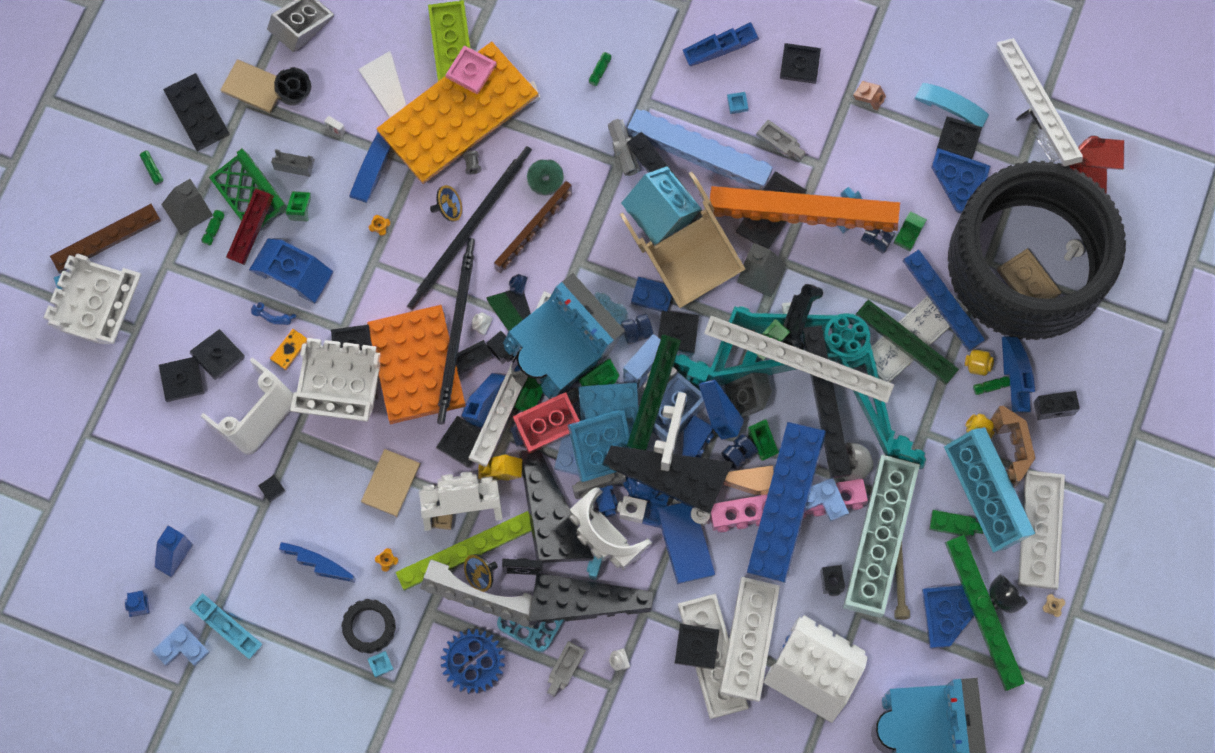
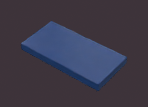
(685, 544)

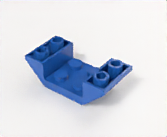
(292, 268)

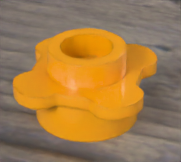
(377, 219)
(387, 553)

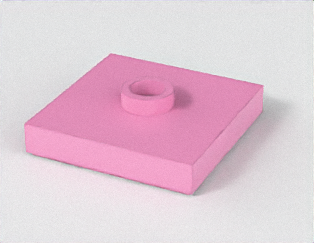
(471, 69)

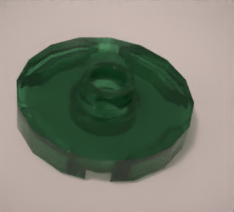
(545, 168)

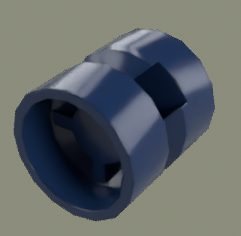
(870, 237)
(635, 329)
(733, 455)

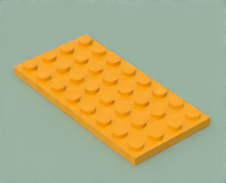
(453, 119)

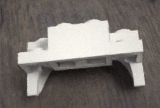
(459, 496)
(602, 535)

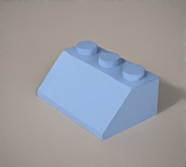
(693, 405)

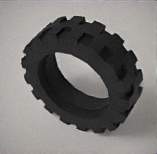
(368, 647)

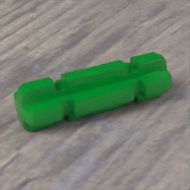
(600, 68)
(151, 167)
(212, 227)
(991, 385)

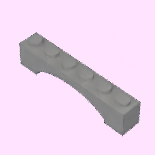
(442, 582)

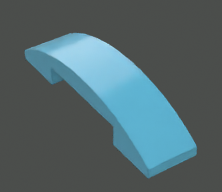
(952, 103)
(225, 626)

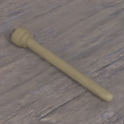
(902, 611)

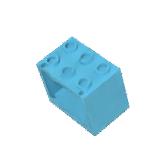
(660, 205)

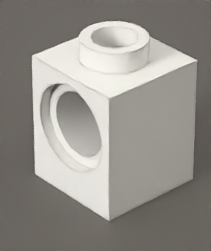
(638, 503)

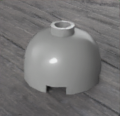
(859, 461)

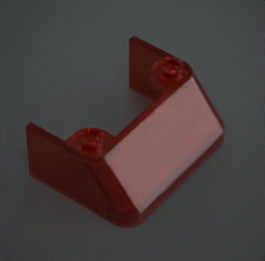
(1099, 156)

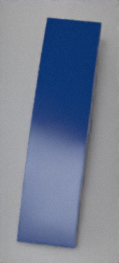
(720, 45)
(370, 169)
(323, 566)

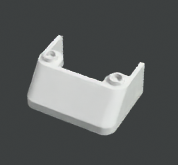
(261, 419)

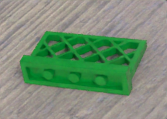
(257, 178)

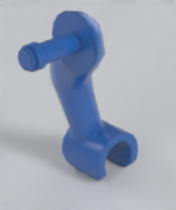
(278, 320)

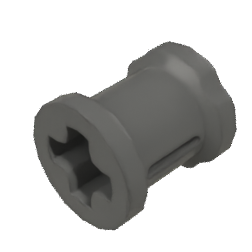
(472, 163)

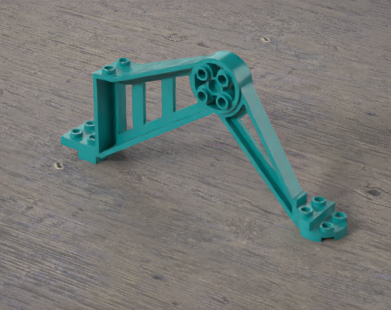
(851, 357)

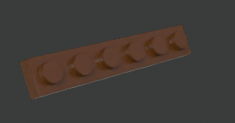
(529, 232)
(108, 236)

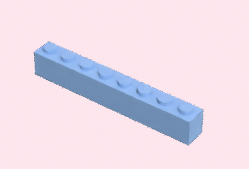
(700, 150)

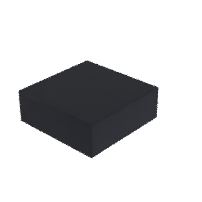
(271, 488)

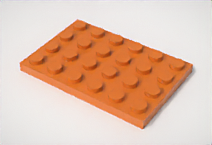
(413, 363)

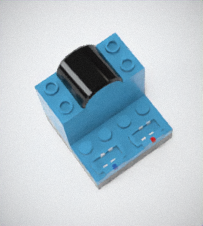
(561, 339)
(931, 719)

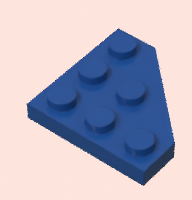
(958, 176)
(945, 614)

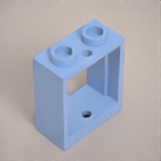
(641, 363)

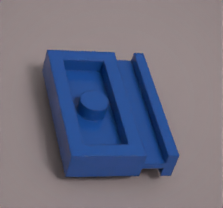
(651, 295)

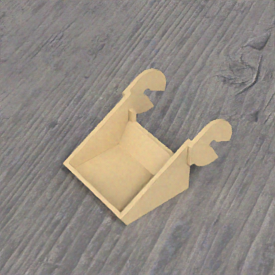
(694, 257)

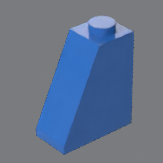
(171, 551)

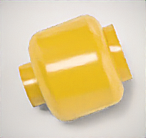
(979, 362)
(980, 421)

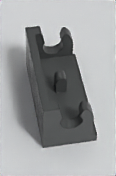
(293, 163)

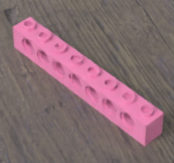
(719, 522)

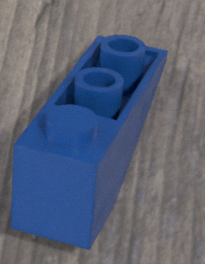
(482, 399)
(721, 411)
(695, 436)

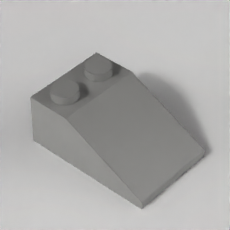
(299, 22)

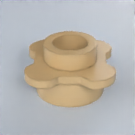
(1048, 608)

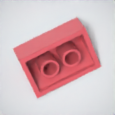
(545, 422)

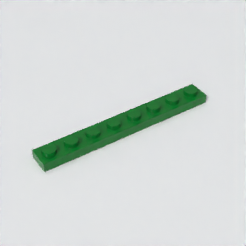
(984, 613)

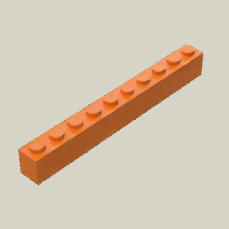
(805, 208)

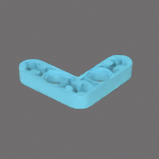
(533, 634)

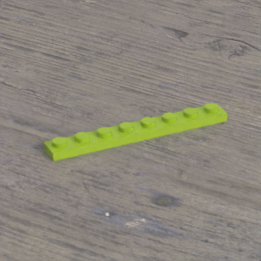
(477, 544)

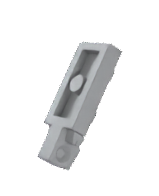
(780, 140)
(580, 489)
(565, 667)

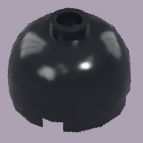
(292, 86)
(1006, 595)

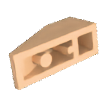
(753, 480)

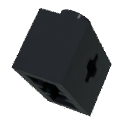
(1056, 405)

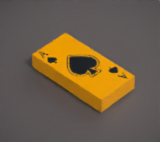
(288, 349)

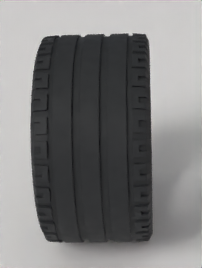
(1065, 194)

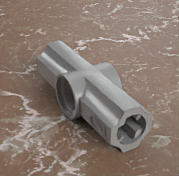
(626, 157)

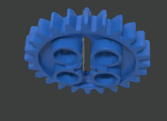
(484, 675)

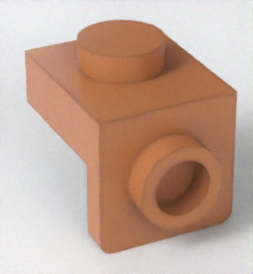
(870, 93)

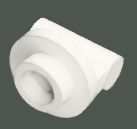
(1074, 248)
(481, 323)
(700, 517)
(619, 660)

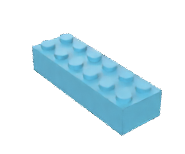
(989, 490)

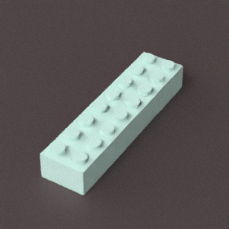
(881, 536)

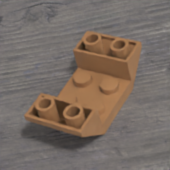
(1008, 421)

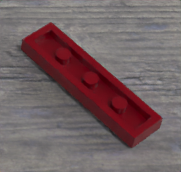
(249, 226)

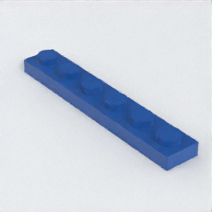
(943, 300)

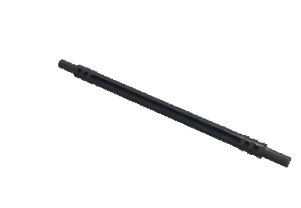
(469, 228)
(455, 335)

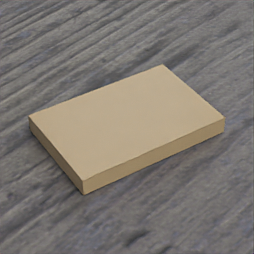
(251, 86)
(1028, 277)
(390, 483)

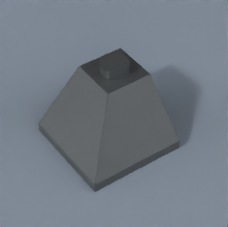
(186, 207)
(762, 270)
(749, 393)

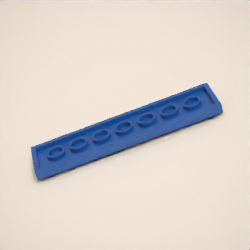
(786, 502)

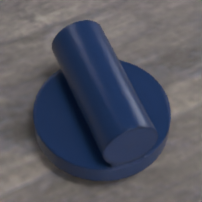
(517, 284)

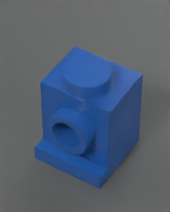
(607, 502)
(137, 603)

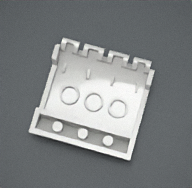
(91, 300)
(337, 380)
(817, 669)

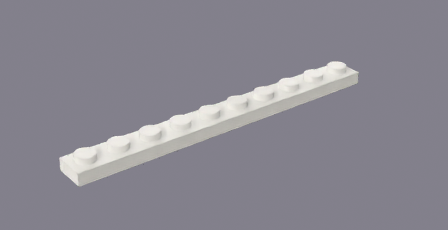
(1039, 102)
(799, 359)
(498, 414)

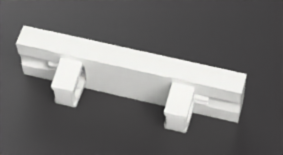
(667, 448)

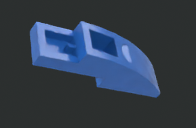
(1021, 375)

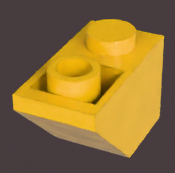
(502, 468)

